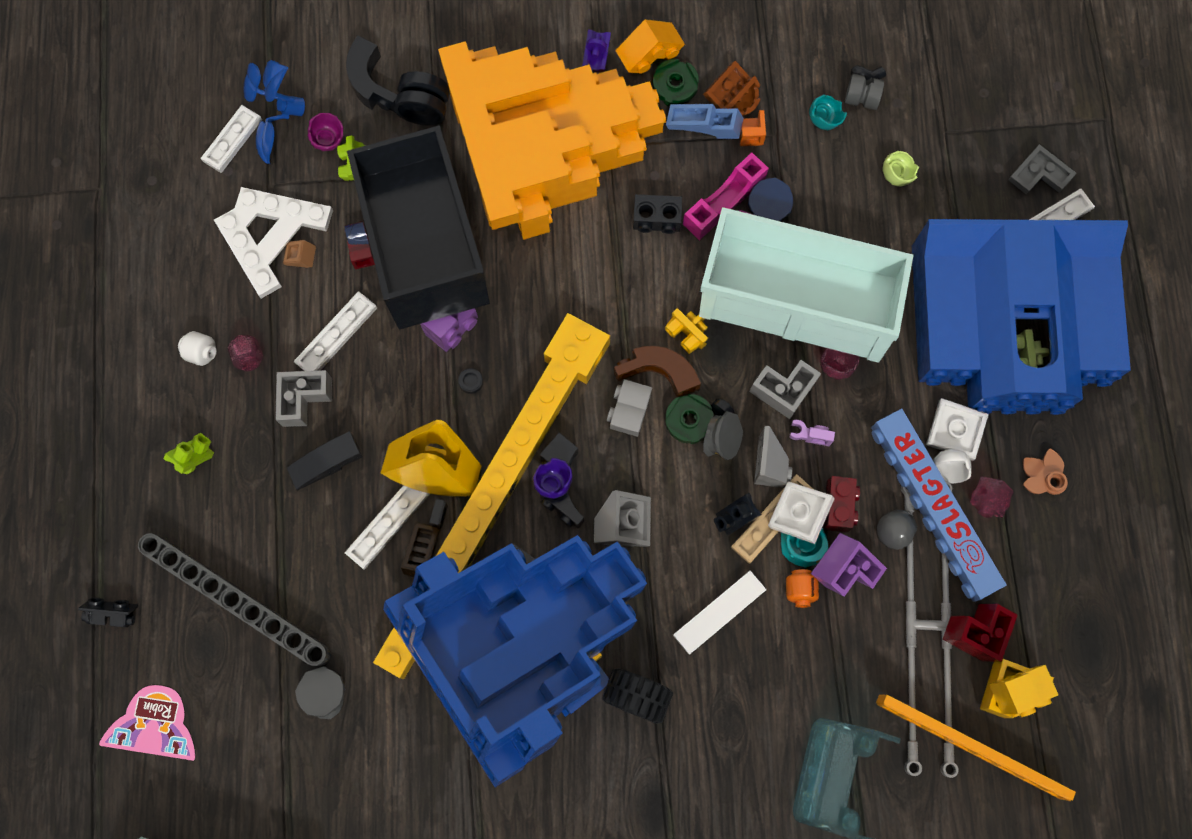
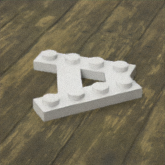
(290, 216)

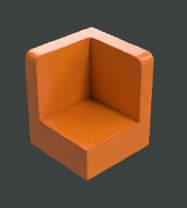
(753, 130)

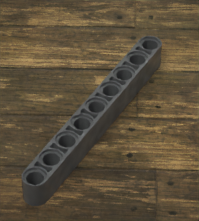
(222, 597)

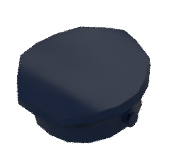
(771, 199)

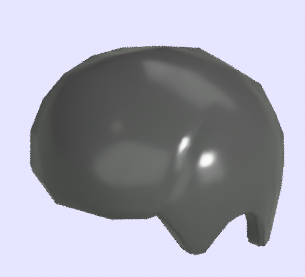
(896, 529)

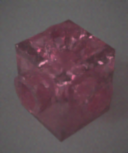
(991, 497)

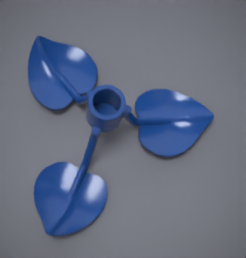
(286, 104)

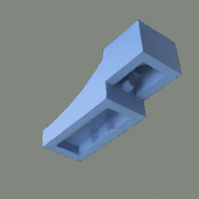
(705, 119)

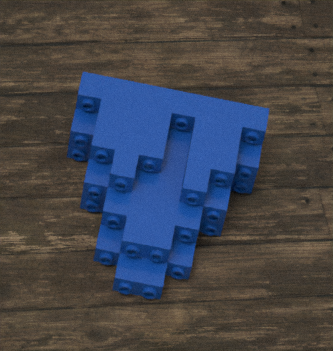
(515, 640)

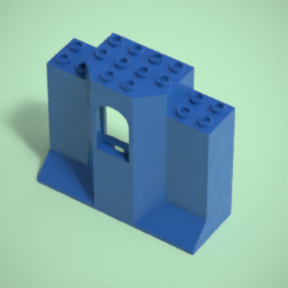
(980, 278)

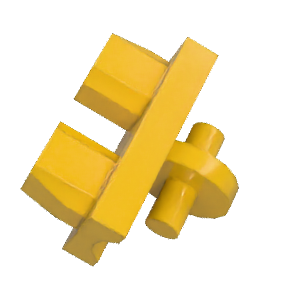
(695, 337)

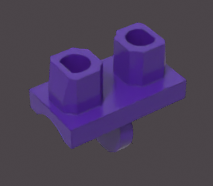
(596, 50)

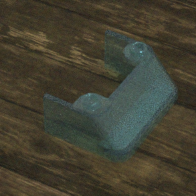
(829, 775)

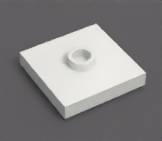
(957, 428)
(801, 512)

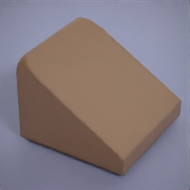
(299, 254)

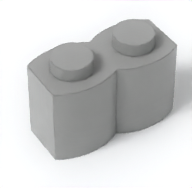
(630, 407)

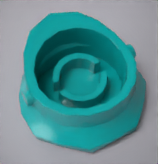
(803, 552)

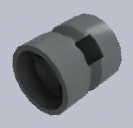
(864, 91)

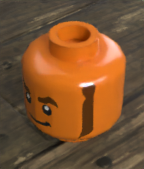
(802, 588)

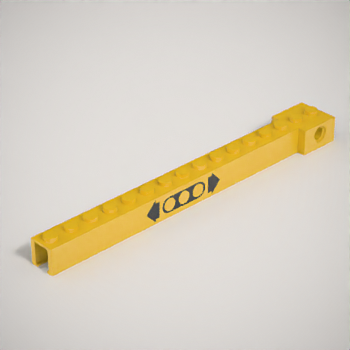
(570, 358)

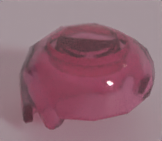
(838, 364)

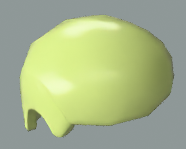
(900, 168)

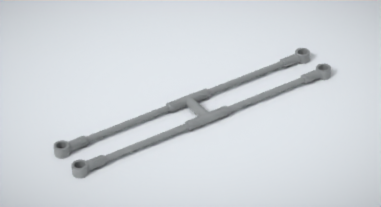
(914, 624)

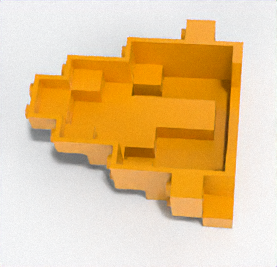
(543, 129)

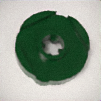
(680, 71)
(676, 423)

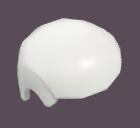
(953, 465)

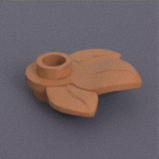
(1042, 471)

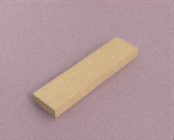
(759, 532)

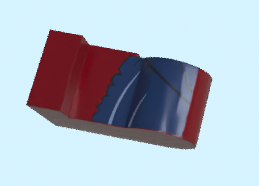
(359, 245)

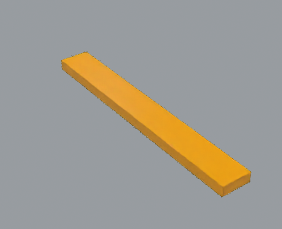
(975, 747)

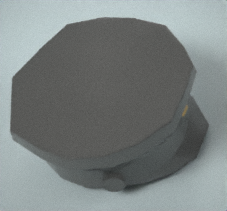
(723, 436)
(321, 693)

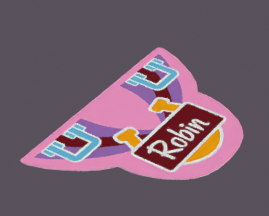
(152, 725)

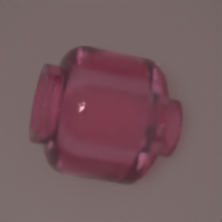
(245, 352)

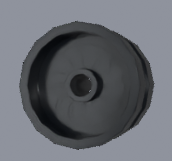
(421, 98)

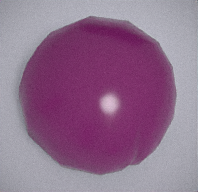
(325, 131)

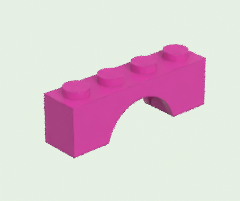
(737, 187)

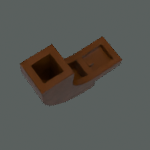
(662, 361)

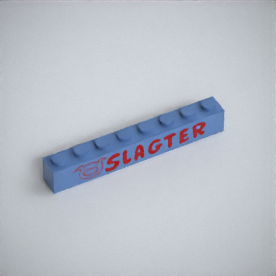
(938, 506)

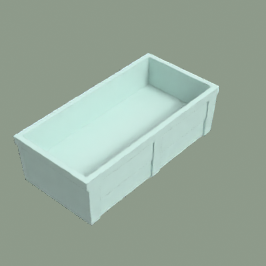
(805, 285)

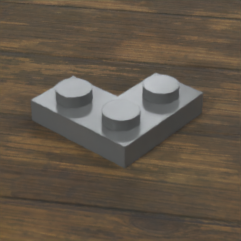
(1043, 166)

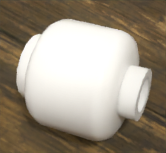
(197, 348)

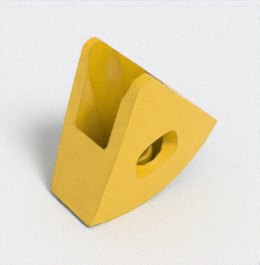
(430, 468)

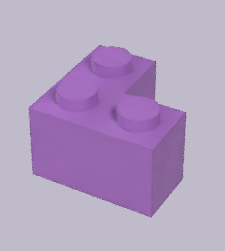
(448, 330)
(846, 563)

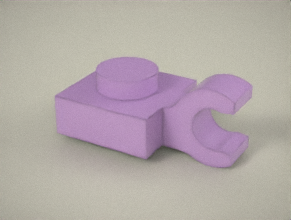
(816, 435)

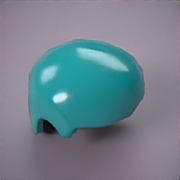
(826, 112)

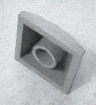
(771, 461)
(624, 519)

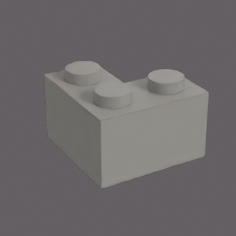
(296, 390)
(783, 393)

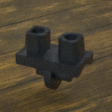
(736, 515)

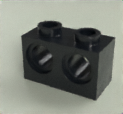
(657, 206)

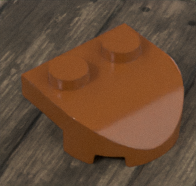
(734, 90)

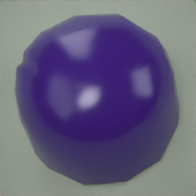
(553, 478)

